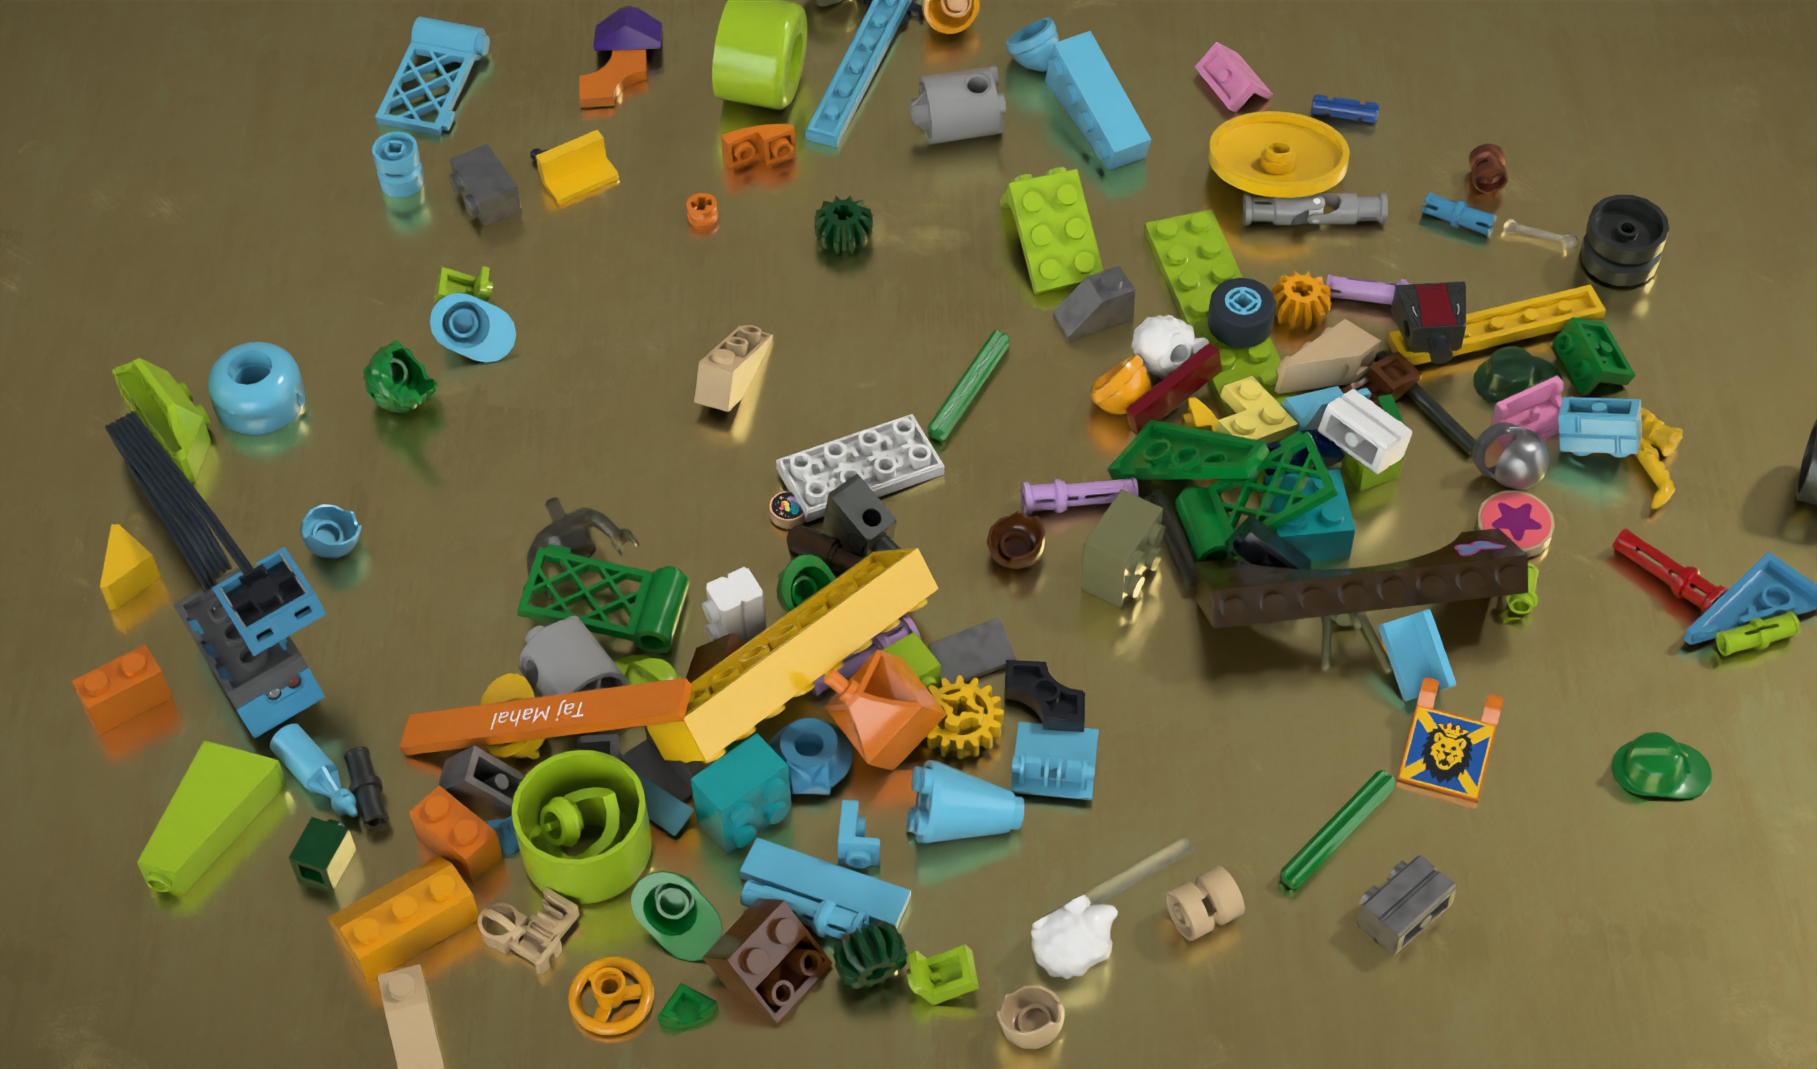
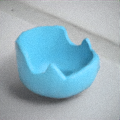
(330, 531)

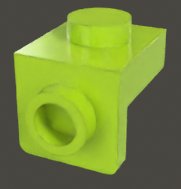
(456, 282)
(943, 974)

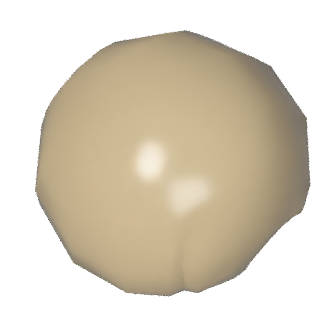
(1031, 1016)

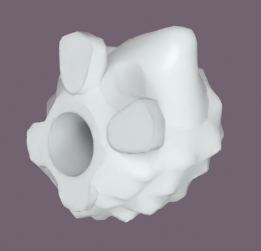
(1165, 344)
(1073, 937)

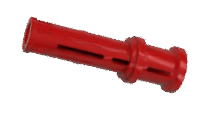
(1687, 578)

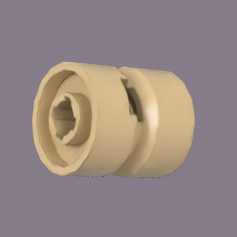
(1202, 904)

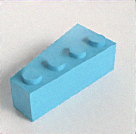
(1096, 101)

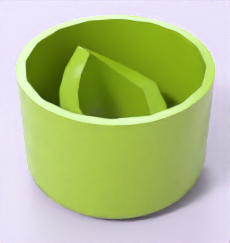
(759, 52)
(607, 797)

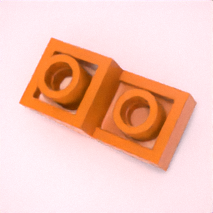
(767, 141)

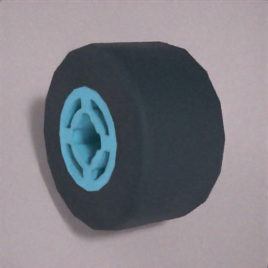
(1241, 313)

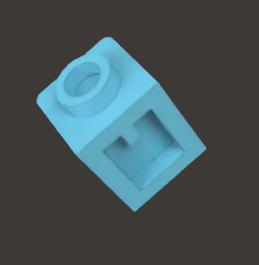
(853, 846)

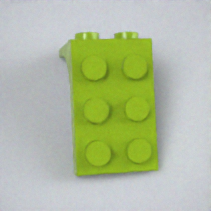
(1053, 229)

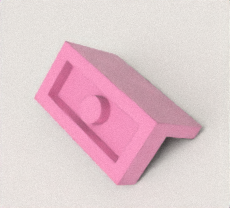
(1230, 77)

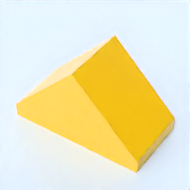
(126, 568)

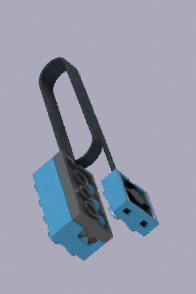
(251, 612)

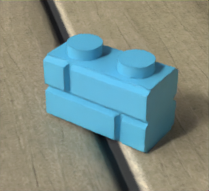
(1600, 426)

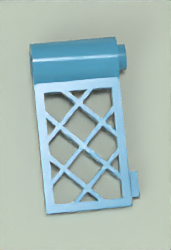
(444, 44)

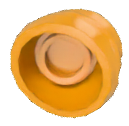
(950, 15)
(1121, 386)

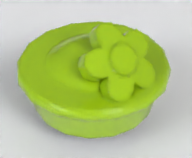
(561, 822)

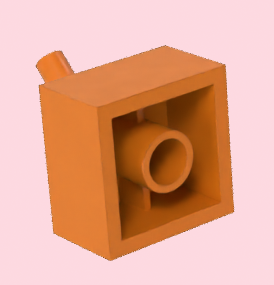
(883, 709)

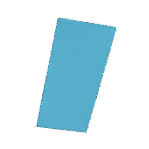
(664, 808)

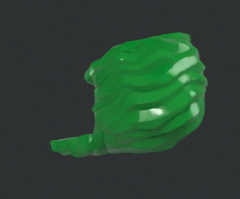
(397, 379)

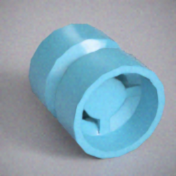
(398, 164)

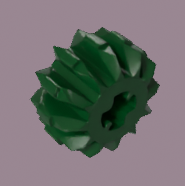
(843, 224)
(870, 955)

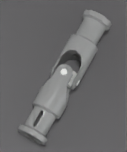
(1309, 209)

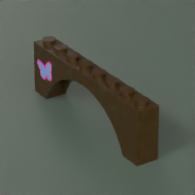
(1468, 568)

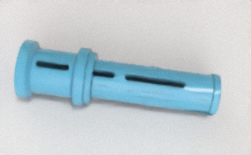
(823, 917)

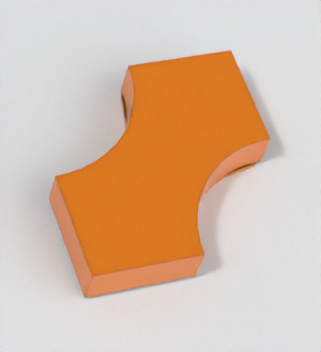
(620, 72)

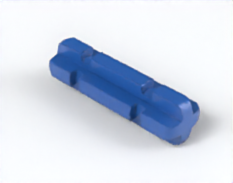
(1345, 108)

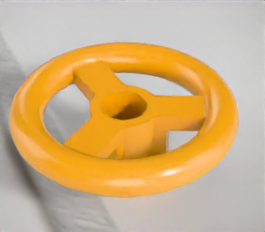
(606, 975)

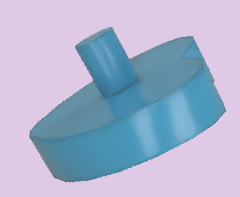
(506, 834)

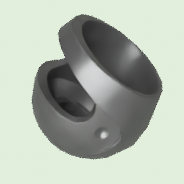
(1521, 462)

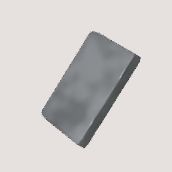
(973, 651)

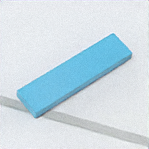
(823, 880)

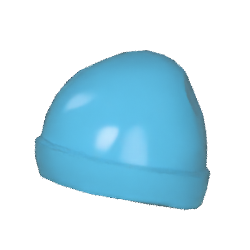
(1033, 44)

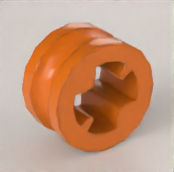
(702, 217)

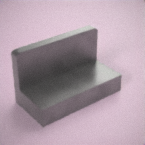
(667, 774)

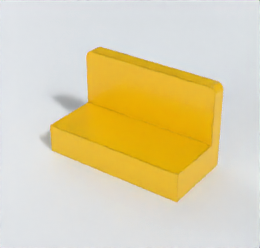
(576, 167)

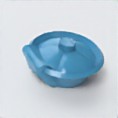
(815, 755)

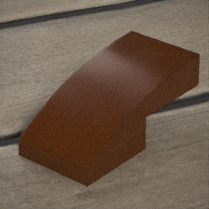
(1388, 376)

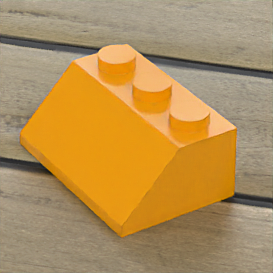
(405, 917)

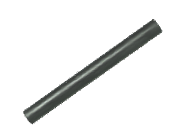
(1438, 414)

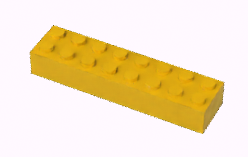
(795, 653)

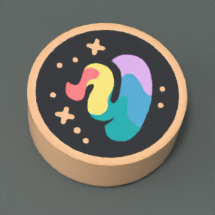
(785, 510)

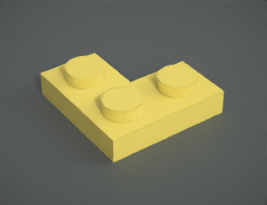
(1256, 411)

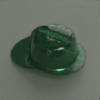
(1511, 372)

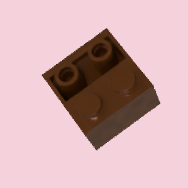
(768, 958)

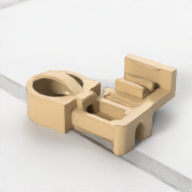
(536, 935)

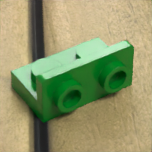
(1591, 355)

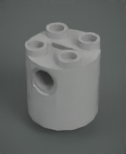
(959, 105)
(567, 660)

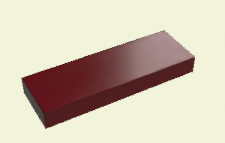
(1175, 388)

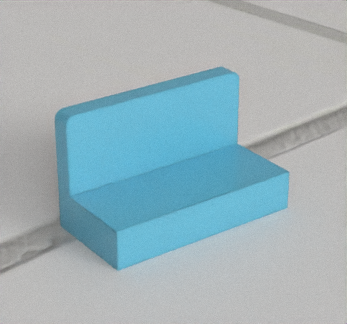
(1309, 407)
(1416, 653)

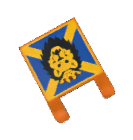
(1447, 749)

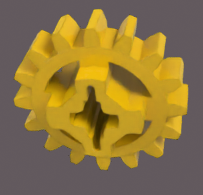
(965, 723)

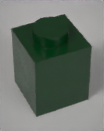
(322, 853)

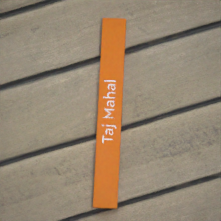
(547, 716)

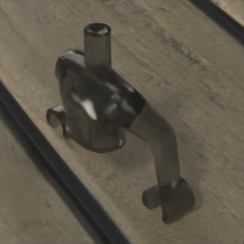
(575, 532)

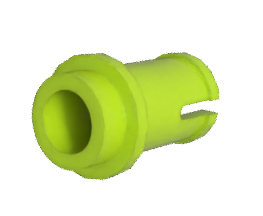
(1525, 602)

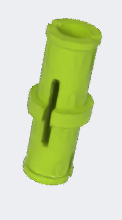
(1757, 633)

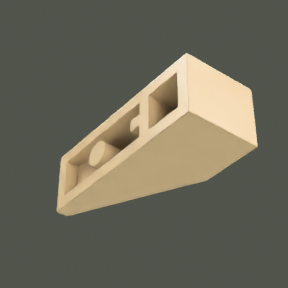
(411, 1019)

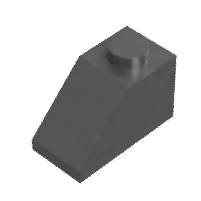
(1096, 304)
(481, 782)

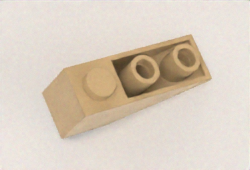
(1330, 360)
(730, 367)

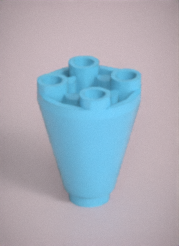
(959, 805)

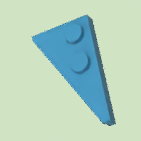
(1762, 592)

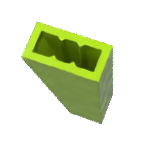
(207, 813)

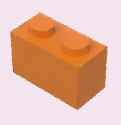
(122, 689)
(456, 834)

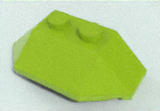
(166, 412)

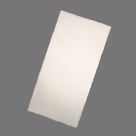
(883, 456)

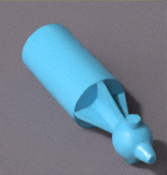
(312, 767)

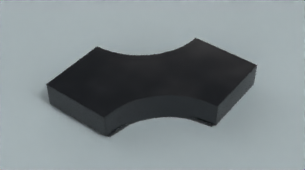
(1055, 704)

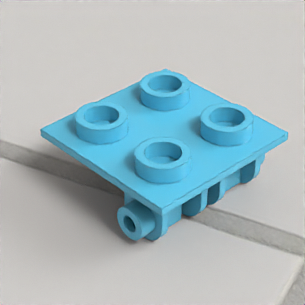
(1054, 762)

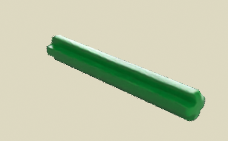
(968, 385)
(1337, 829)

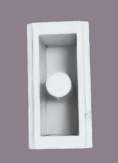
(1365, 431)
(734, 606)

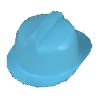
(472, 327)

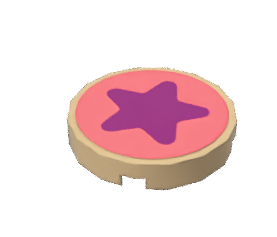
(1520, 517)

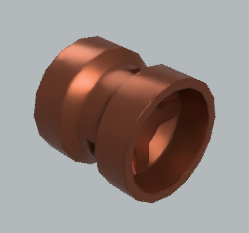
(1488, 168)

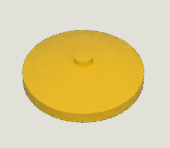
(1278, 154)

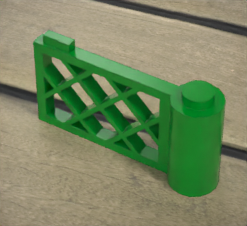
(1207, 515)
(655, 607)

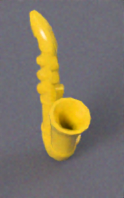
(1666, 440)

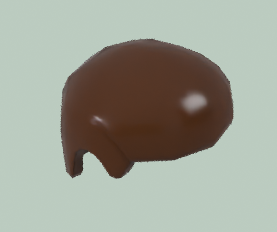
(1017, 540)

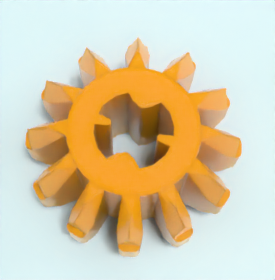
(1301, 300)

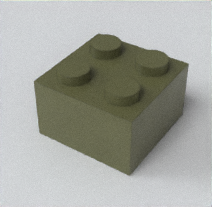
(1122, 549)

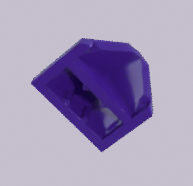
(628, 30)

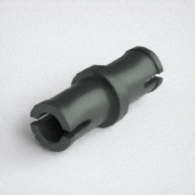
(366, 787)

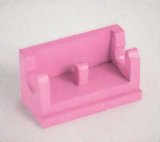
(1532, 409)

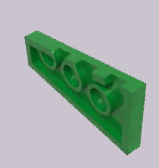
(1187, 453)

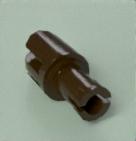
(806, 541)

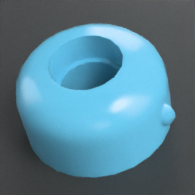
(261, 405)

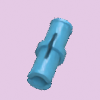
(1459, 214)

